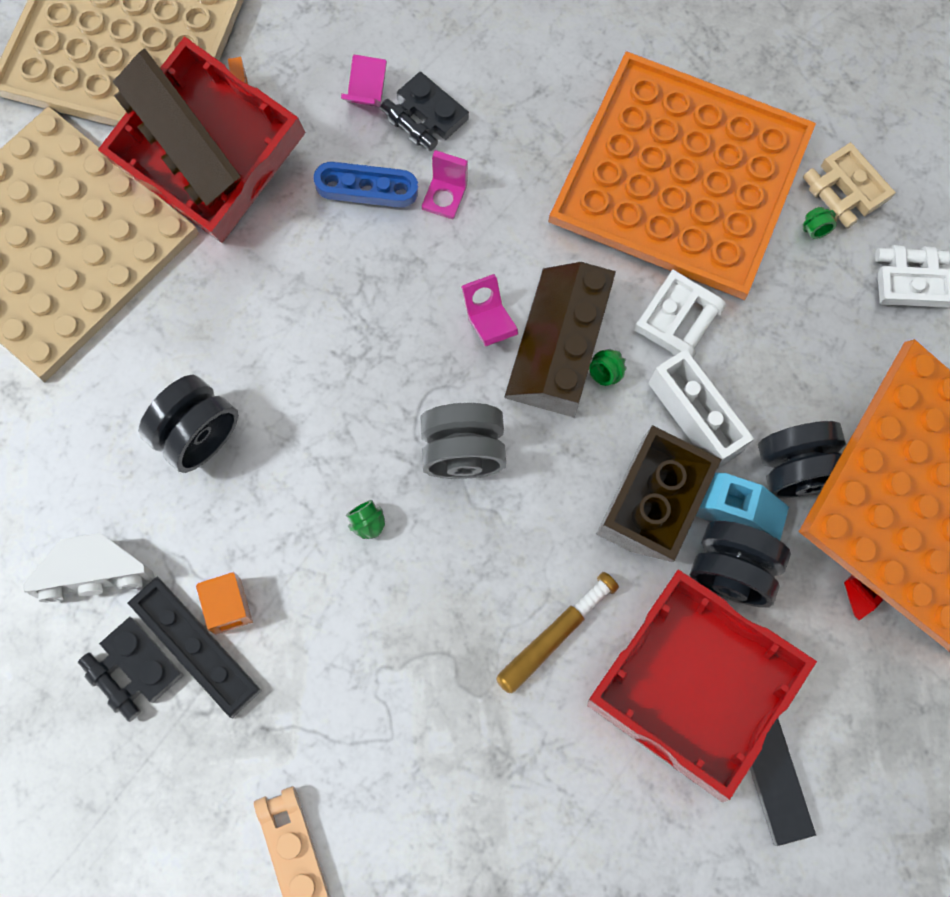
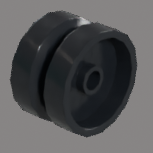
(188, 423)
(801, 457)
(740, 563)

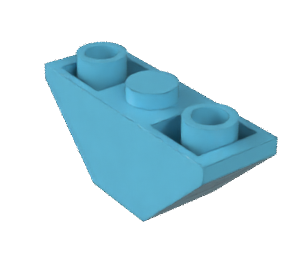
(744, 503)

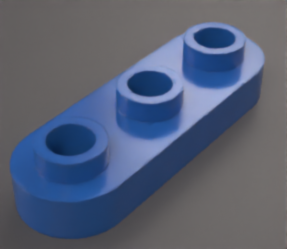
(354, 177)

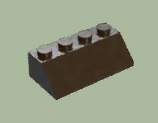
(177, 130)
(560, 337)

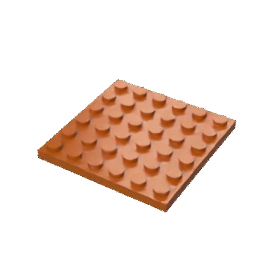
(683, 174)
(890, 494)

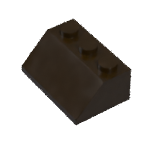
(659, 496)

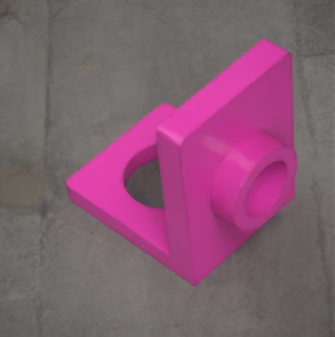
(366, 81)
(449, 175)
(490, 317)

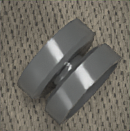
(463, 441)

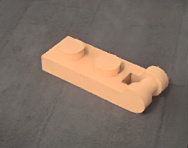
(291, 846)

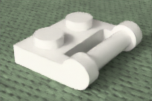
(671, 307)

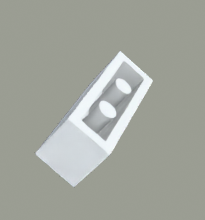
(699, 408)

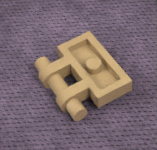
(855, 178)

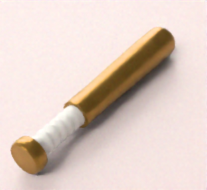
(550, 639)

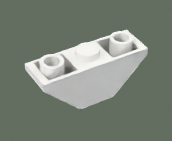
(86, 567)

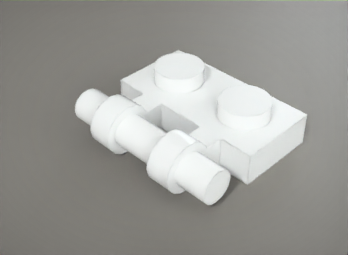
(913, 285)

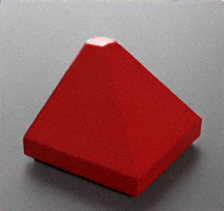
(861, 597)

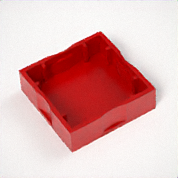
(241, 120)
(701, 686)

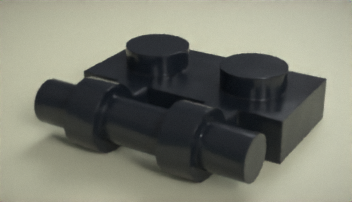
(429, 104)
(139, 659)

